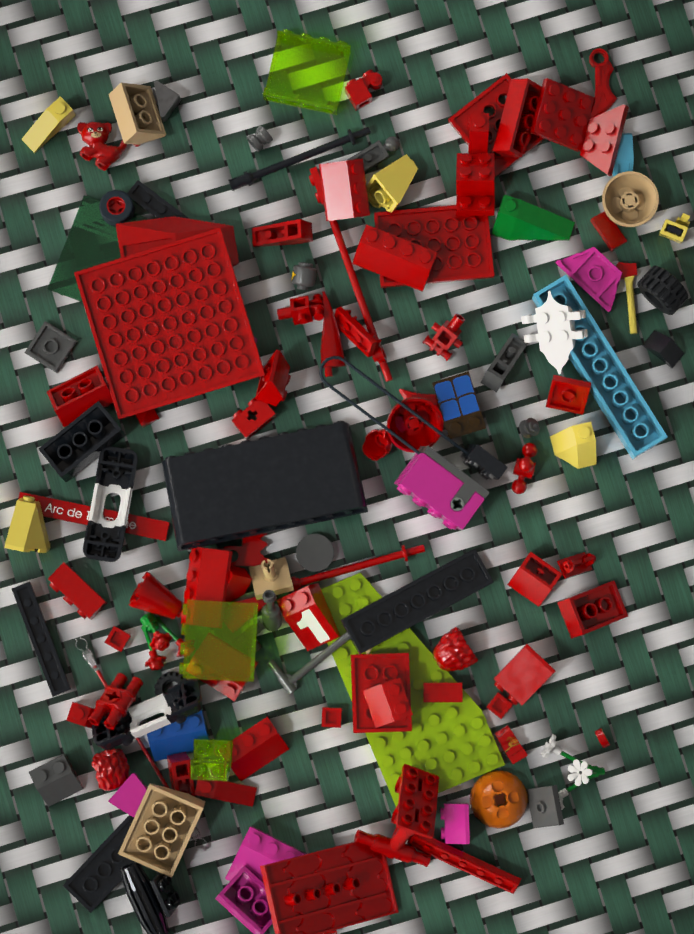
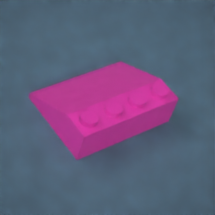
(260, 849)

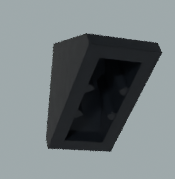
(663, 348)

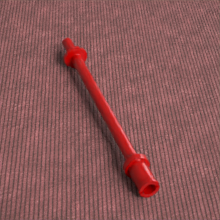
(404, 553)

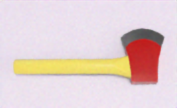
(629, 271)

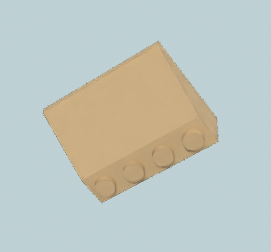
(162, 828)

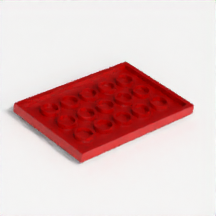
(460, 241)

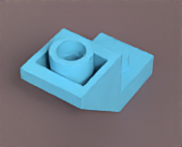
(625, 155)

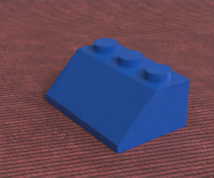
(178, 737)

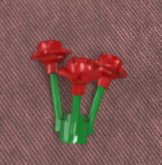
(159, 641)

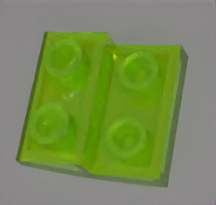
(211, 759)

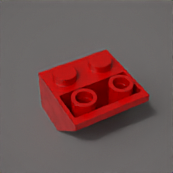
(534, 579)

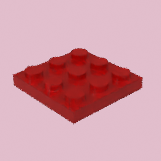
(562, 115)

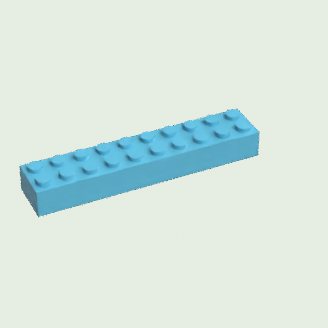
(608, 378)

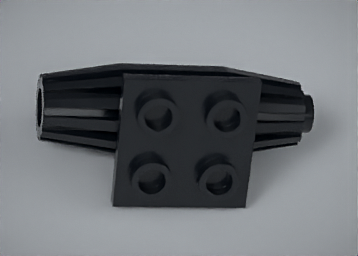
(150, 898)

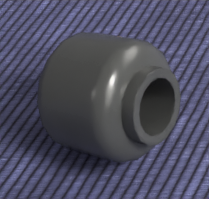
(304, 275)

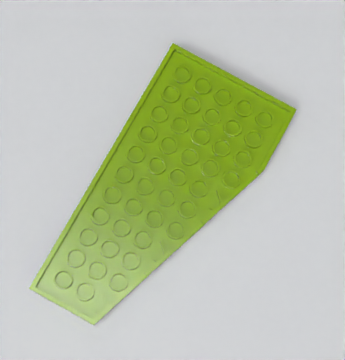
(445, 736)

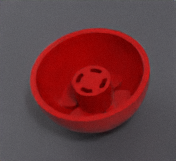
(414, 430)

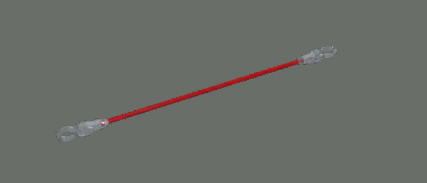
(89, 657)

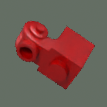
(358, 91)

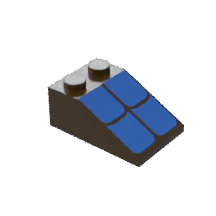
(459, 405)

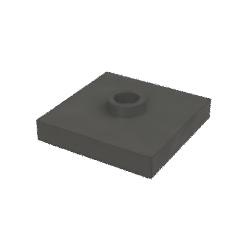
(545, 806)

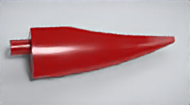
(331, 340)

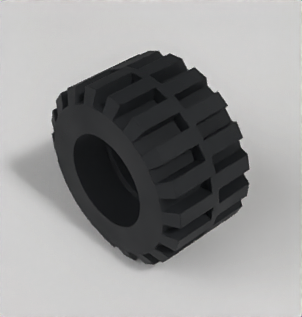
(662, 290)

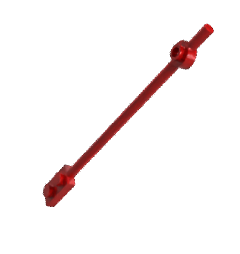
(379, 353)

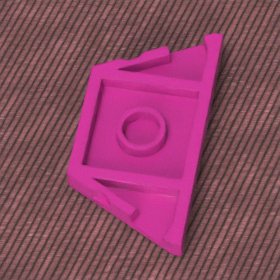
(594, 274)

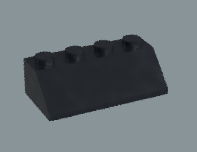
(81, 441)

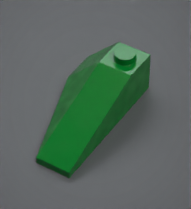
(528, 222)

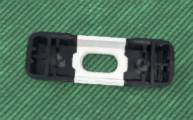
(114, 475)
(176, 704)

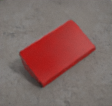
(608, 231)

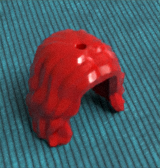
(453, 652)
(111, 769)

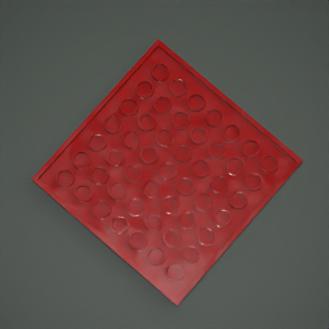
(169, 323)

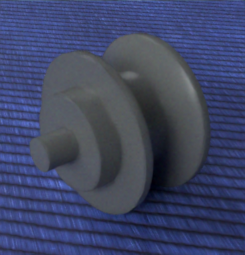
(529, 428)

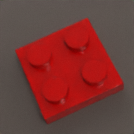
(568, 394)

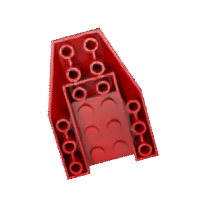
(151, 233)

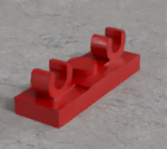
(356, 332)

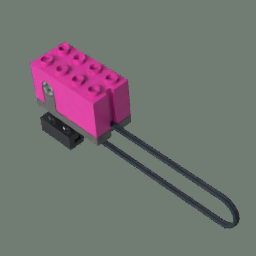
(431, 477)

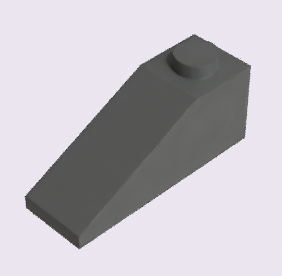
(504, 362)

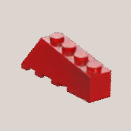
(517, 118)

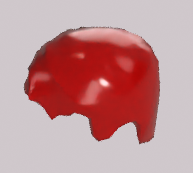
(377, 444)

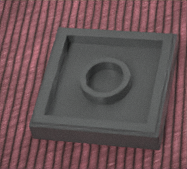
(51, 347)

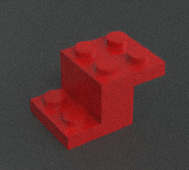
(475, 184)

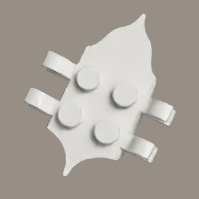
(555, 330)

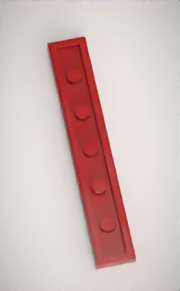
(465, 862)

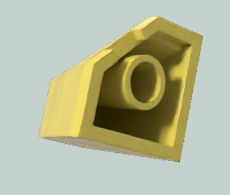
(391, 183)
(576, 445)
(27, 527)

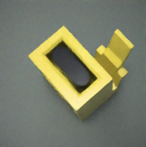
(675, 230)

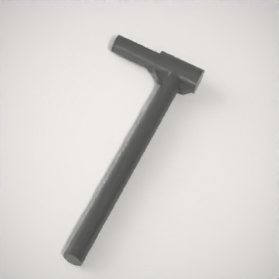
(289, 682)

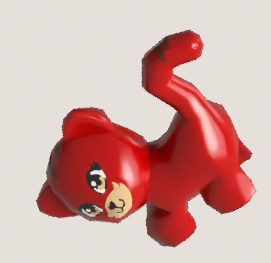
(96, 135)

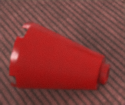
(155, 598)

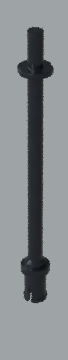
(248, 177)

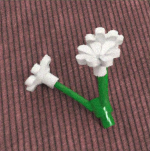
(581, 771)

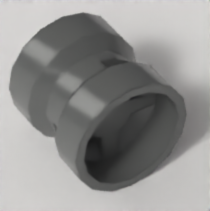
(261, 137)

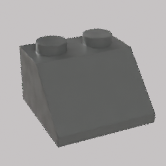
(56, 780)

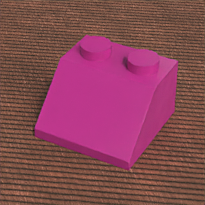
(455, 823)

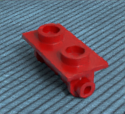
(576, 564)

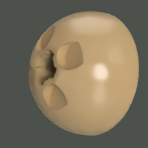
(637, 192)

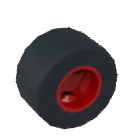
(114, 201)

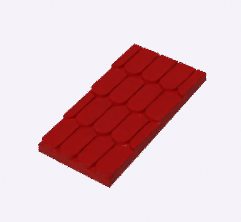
(328, 889)

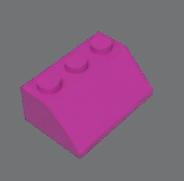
(247, 901)

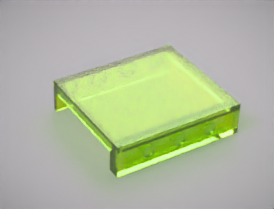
(307, 72)
(219, 640)

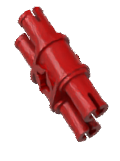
(115, 701)

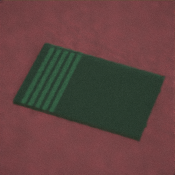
(87, 245)

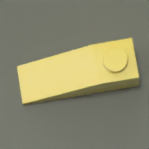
(48, 124)

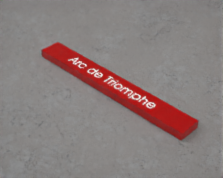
(80, 513)

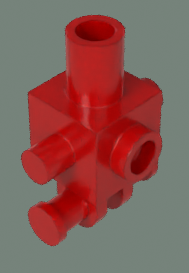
(303, 309)
(445, 336)

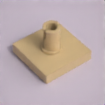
(271, 576)

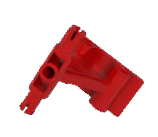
(412, 816)

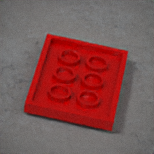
(373, 670)

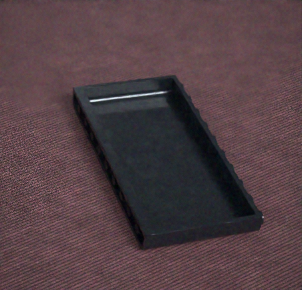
(263, 485)

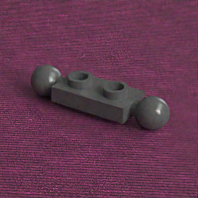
(377, 152)

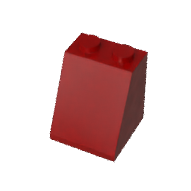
(523, 675)

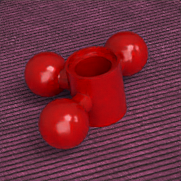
(524, 468)

